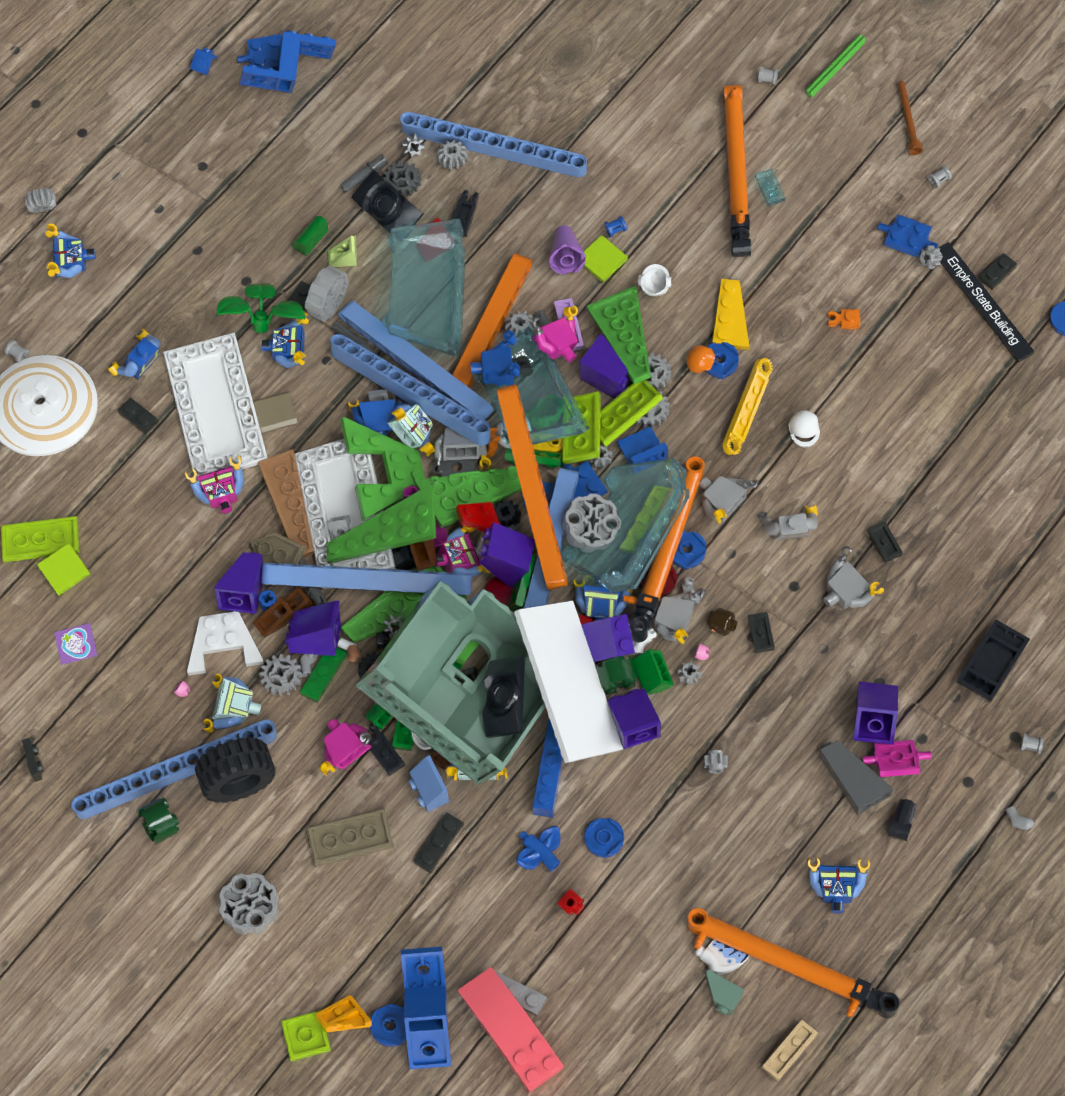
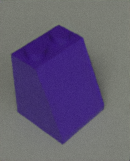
(604, 369)
(506, 553)
(241, 585)
(315, 630)
(609, 638)
(876, 713)
(634, 718)

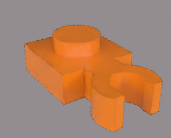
(848, 319)
(493, 444)

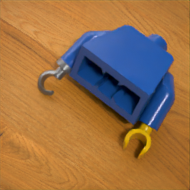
(375, 414)

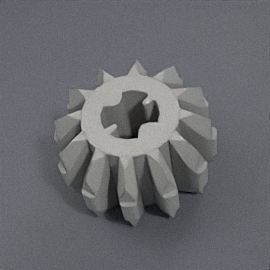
(452, 154)
(40, 200)
(519, 322)

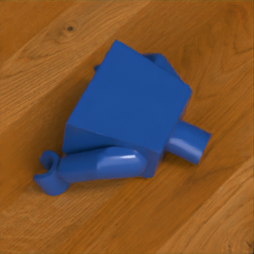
(497, 363)

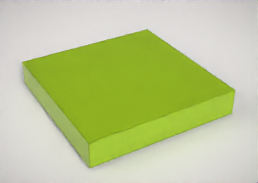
(603, 258)
(63, 569)
(305, 1036)

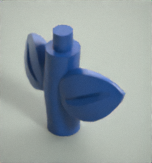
(540, 849)

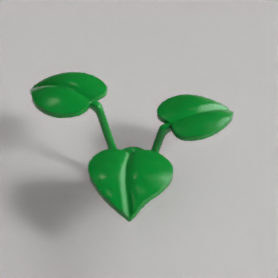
(260, 320)

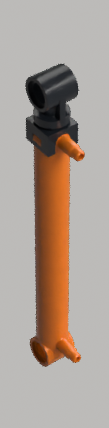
(737, 171)
(649, 598)
(855, 990)

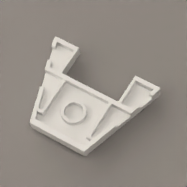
(220, 634)

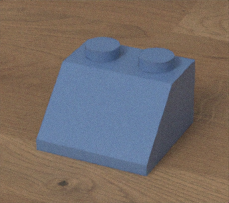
(428, 785)

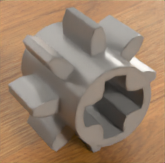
(413, 150)
(931, 257)
(602, 462)
(389, 628)
(689, 679)
(715, 761)

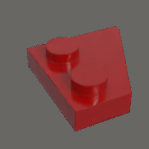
(477, 515)

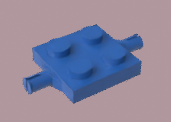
(262, 52)
(907, 235)
(588, 481)

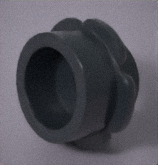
(382, 639)

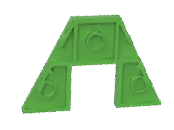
(400, 463)

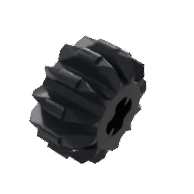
(512, 513)

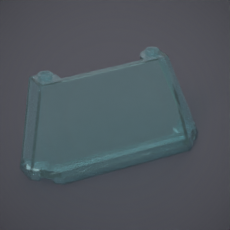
(428, 285)
(544, 395)
(648, 504)

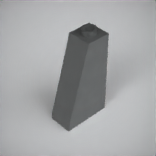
(855, 779)

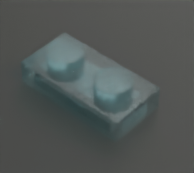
(770, 187)

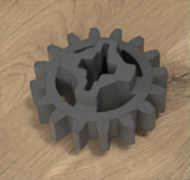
(401, 177)

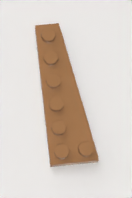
(285, 489)

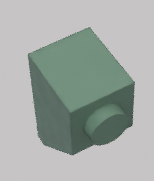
(723, 993)

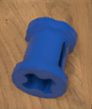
(615, 226)
(264, 599)

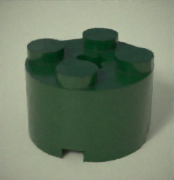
(617, 674)
(158, 821)

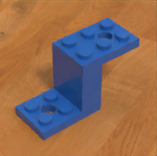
(289, 50)
(425, 1008)

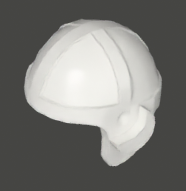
(655, 280)

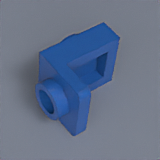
(202, 60)

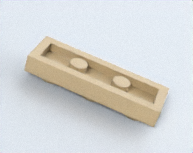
(790, 1050)

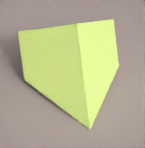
(344, 253)

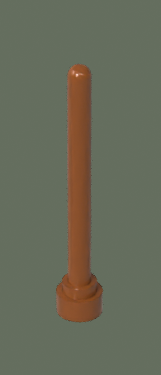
(915, 146)

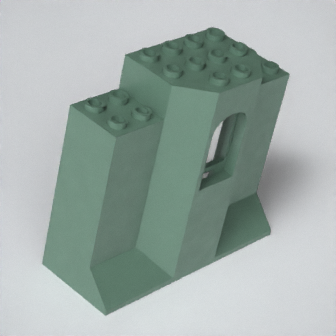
(418, 684)

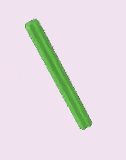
(837, 63)

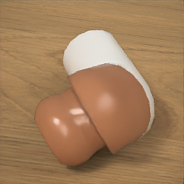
(352, 649)

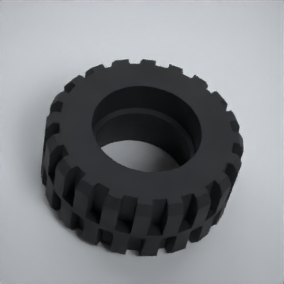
(235, 770)

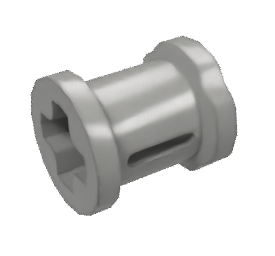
(768, 75)
(939, 177)
(16, 351)
(1032, 743)

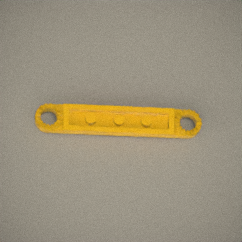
(747, 406)

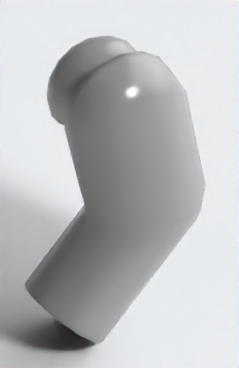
(687, 585)
(306, 662)
(1019, 821)

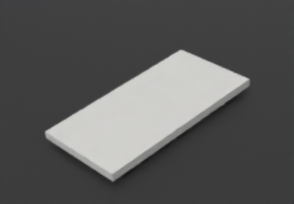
(215, 404)
(328, 492)
(568, 681)

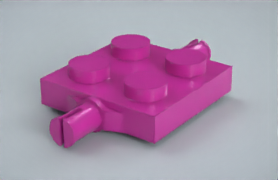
(896, 759)

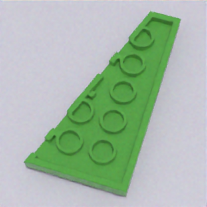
(621, 325)
(468, 489)
(397, 526)
(392, 603)

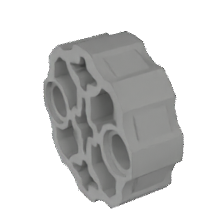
(326, 293)
(577, 511)
(244, 915)

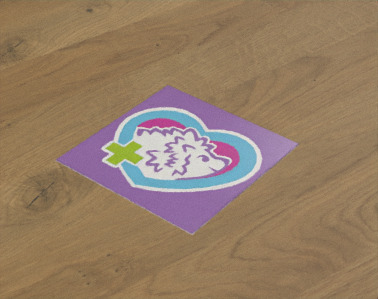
(75, 643)

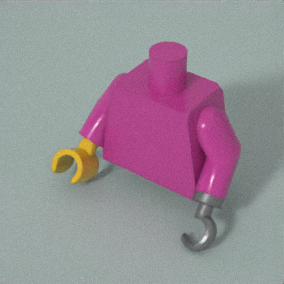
(558, 337)
(344, 745)

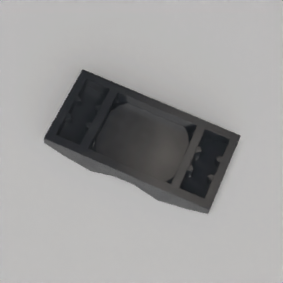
(386, 203)
(993, 660)
(504, 696)

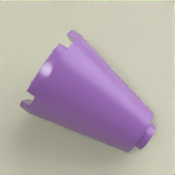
(566, 252)

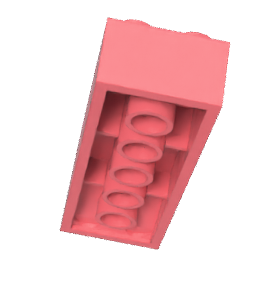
(511, 1030)

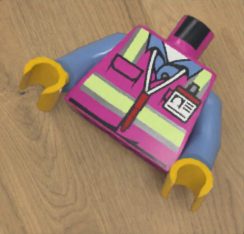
(219, 487)
(459, 554)

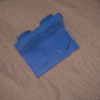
(643, 447)

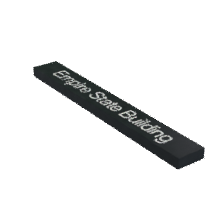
(984, 303)

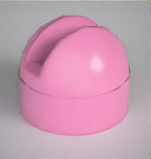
(702, 652)
(182, 689)

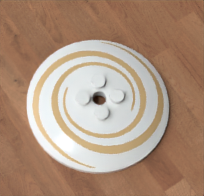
(56, 423)

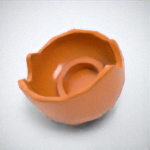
(700, 359)

